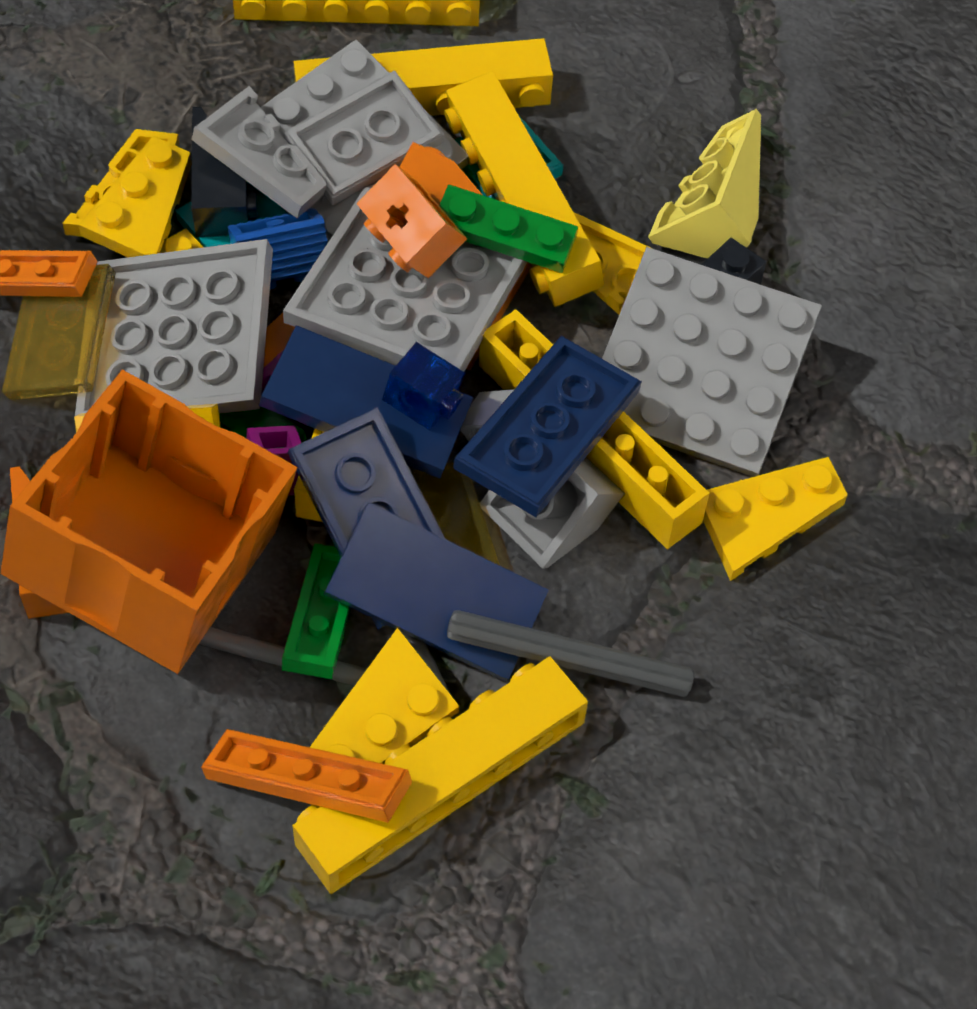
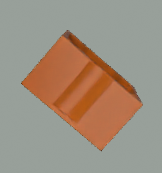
(146, 520)

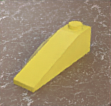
(719, 196)

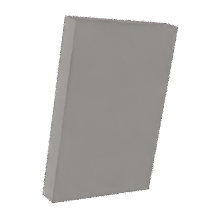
(364, 135)

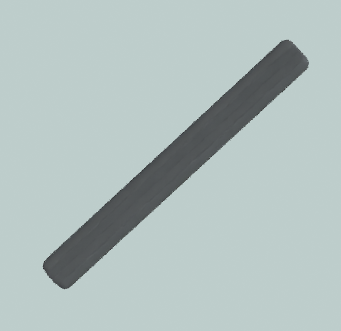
(570, 653)

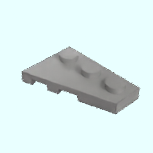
(255, 150)

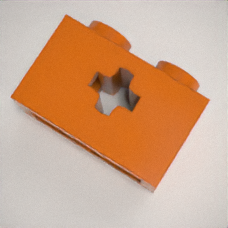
(410, 222)

